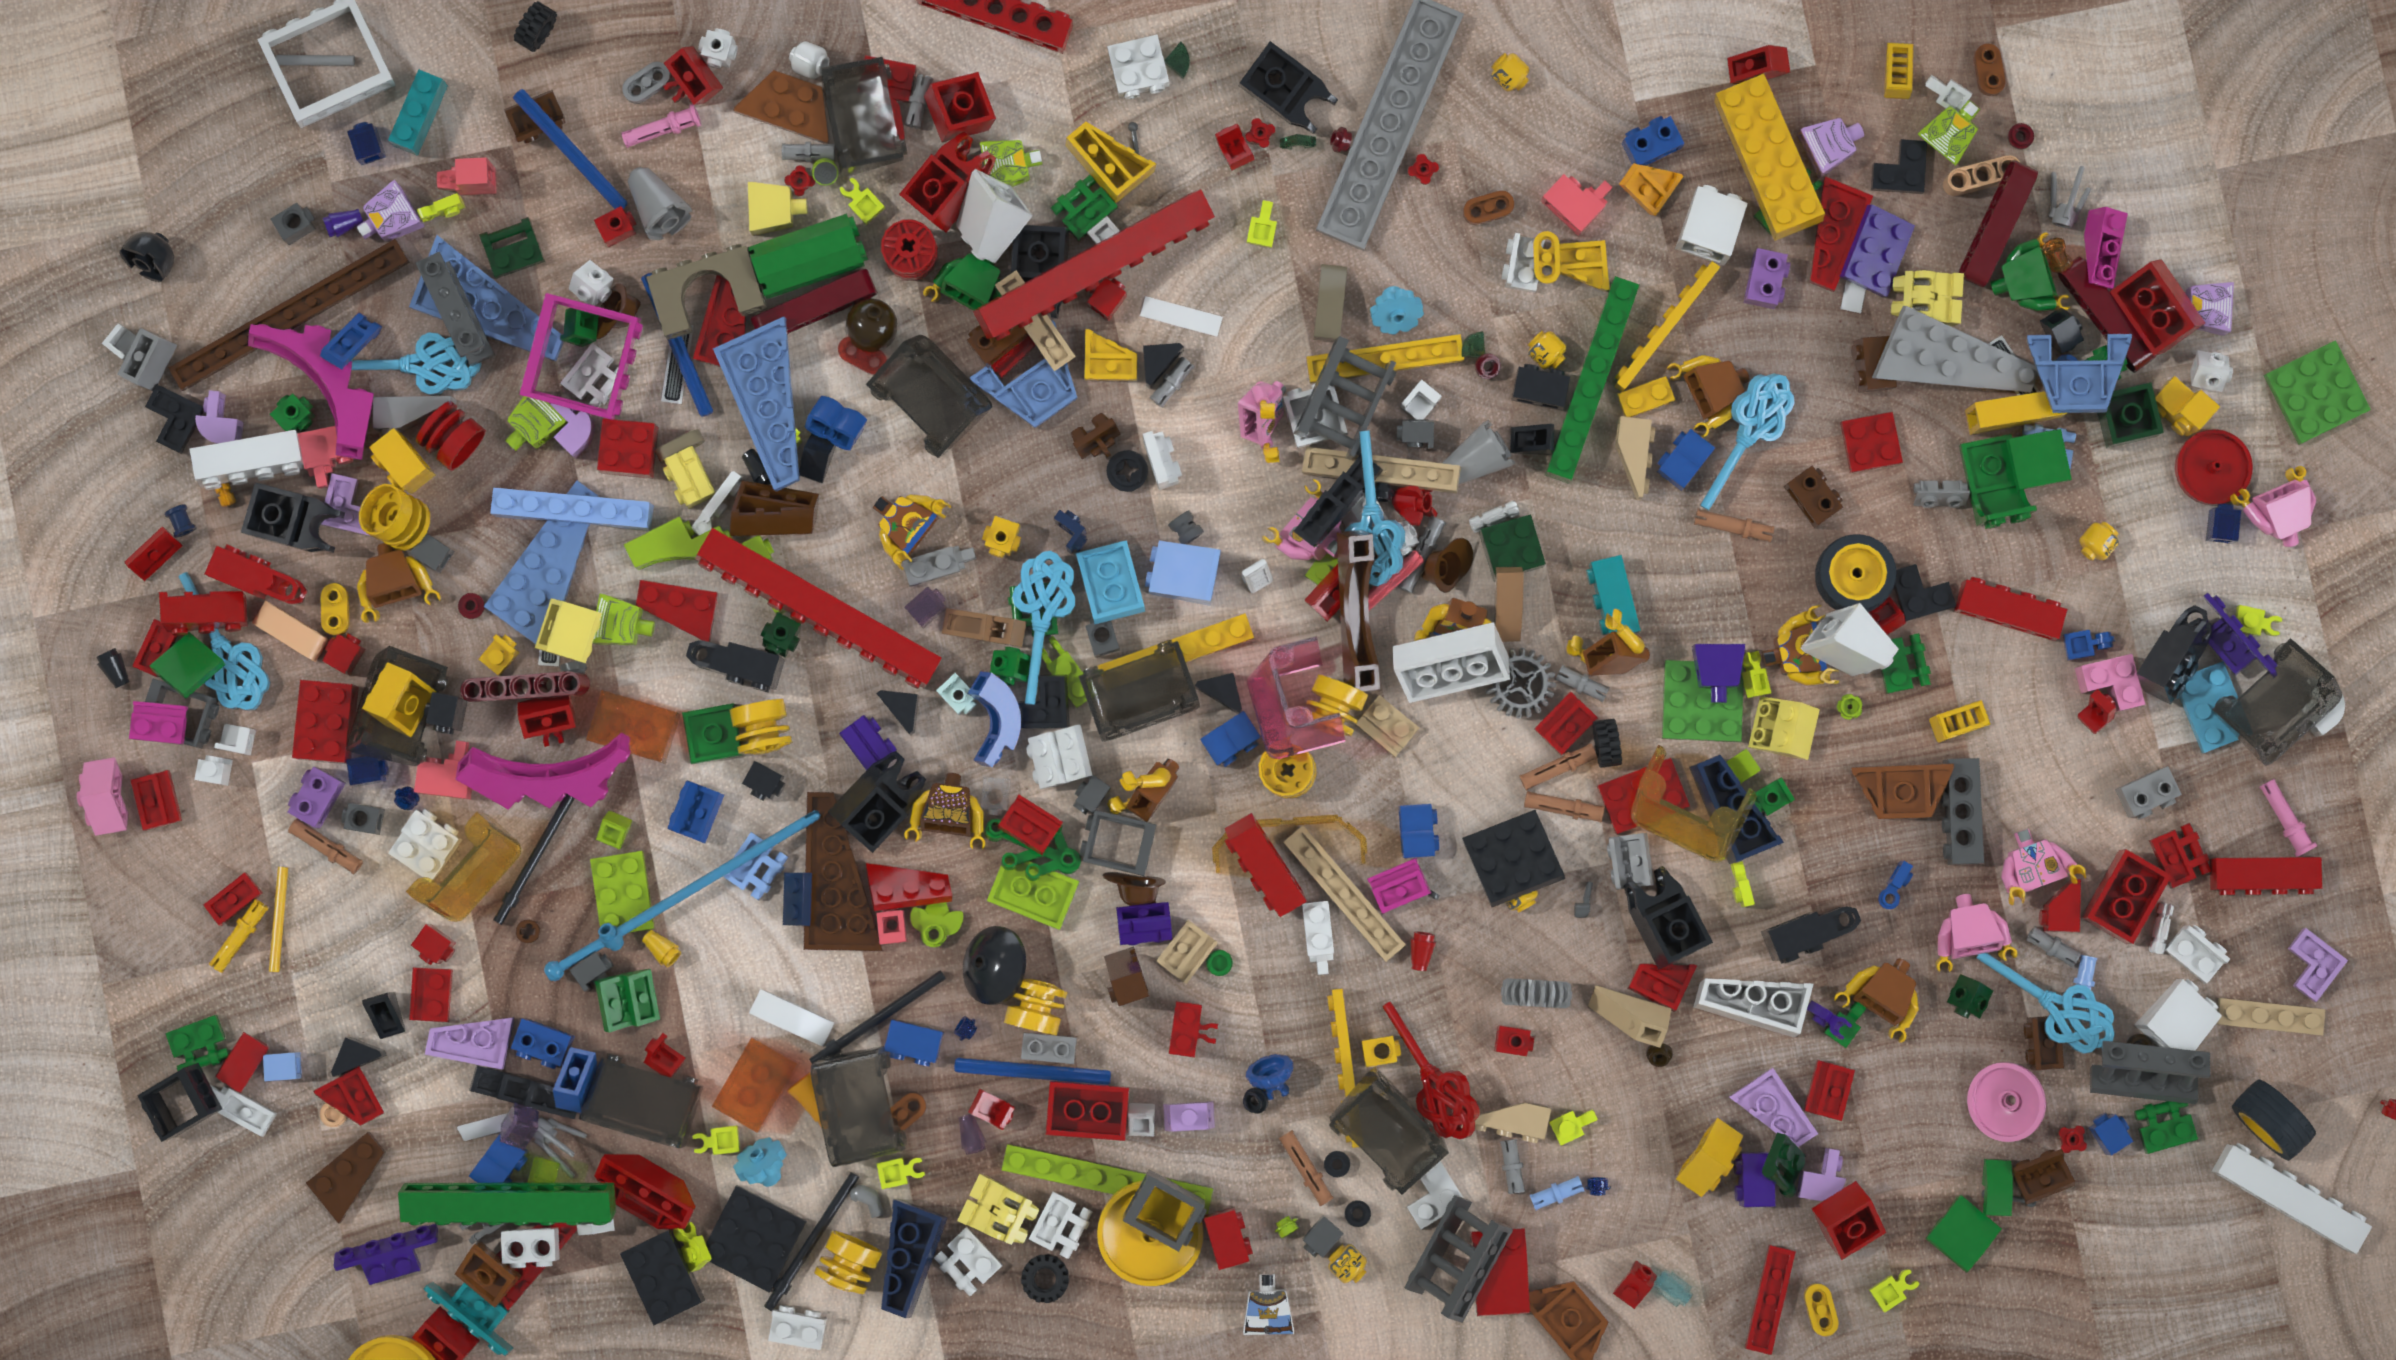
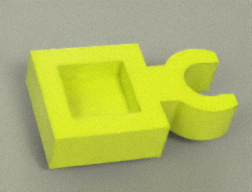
(864, 203)
(447, 207)
(2254, 621)
(1755, 679)
(1742, 892)
(722, 1140)
(895, 1173)
(1890, 1292)

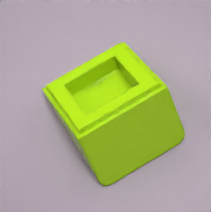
(1743, 765)
(613, 829)

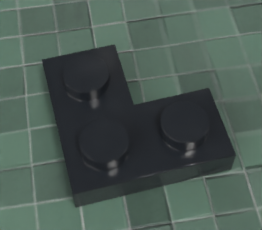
(1907, 175)
(180, 415)
(1916, 600)
(1053, 707)

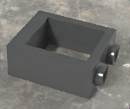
(157, 694)
(1145, 848)
(1139, 1199)

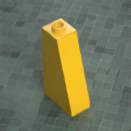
(2009, 412)

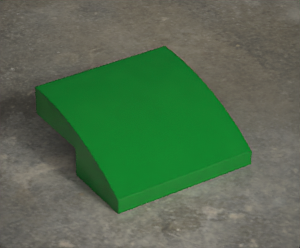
(2038, 459)
(627, 1000)
(1963, 1233)

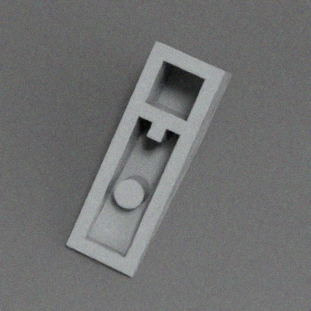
(404, 412)

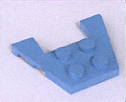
(2079, 384)
(1034, 394)

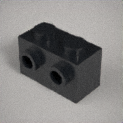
(1540, 387)
(445, 713)

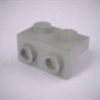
(1630, 860)

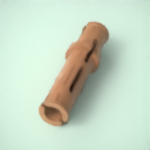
(1734, 525)
(1558, 766)
(1564, 806)
(334, 852)
(1322, 1194)

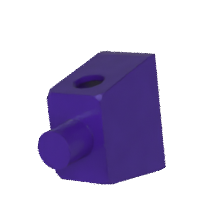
(1718, 668)

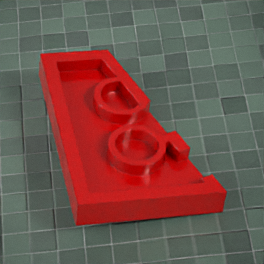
(681, 606)
(905, 887)

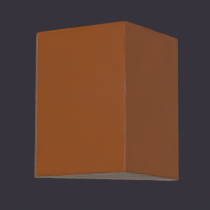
(486, 1274)

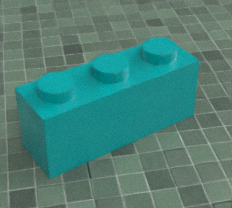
(418, 112)
(1612, 592)

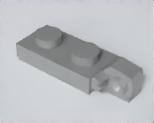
(937, 564)

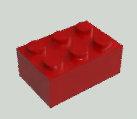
(2157, 307)
(324, 721)
(2126, 896)
(1087, 1110)

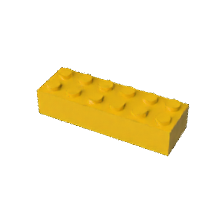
(1769, 157)

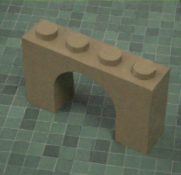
(670, 286)

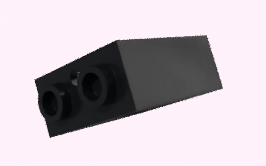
(199, 1093)

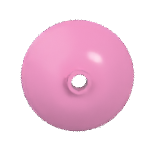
(1991, 1107)

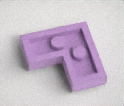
(341, 497)
(2322, 962)

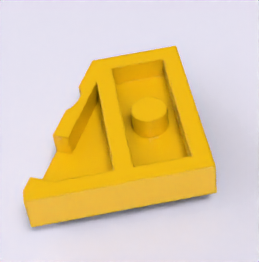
(1585, 263)
(1108, 360)

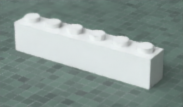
(2292, 1198)

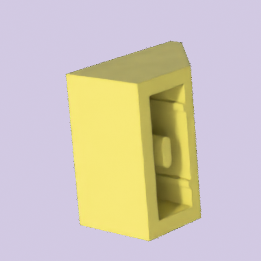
(568, 630)
(1784, 727)

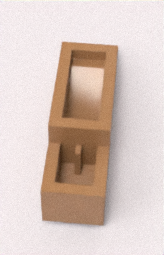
(1509, 603)
(984, 627)

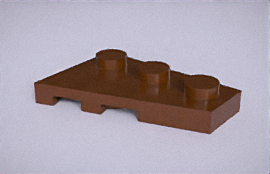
(345, 1176)

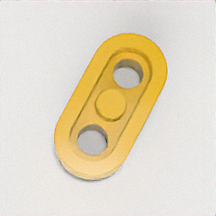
(1546, 257)
(338, 608)
(1820, 1309)

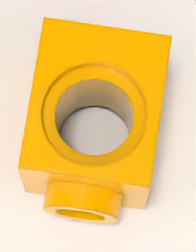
(1368, 1051)

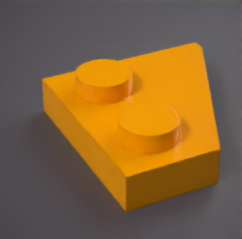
(1650, 186)

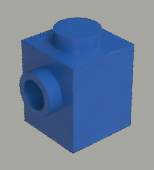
(2111, 1133)

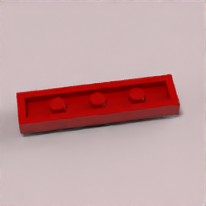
(1770, 1299)

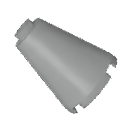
(657, 204)
(1481, 454)

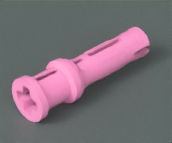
(672, 123)
(2294, 829)

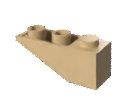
(1632, 446)
(1634, 1016)
(1520, 1118)

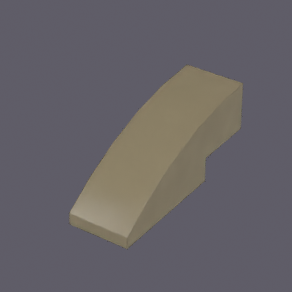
(1330, 303)

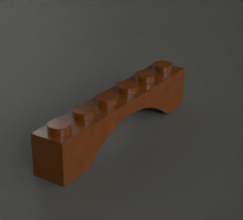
(1354, 570)

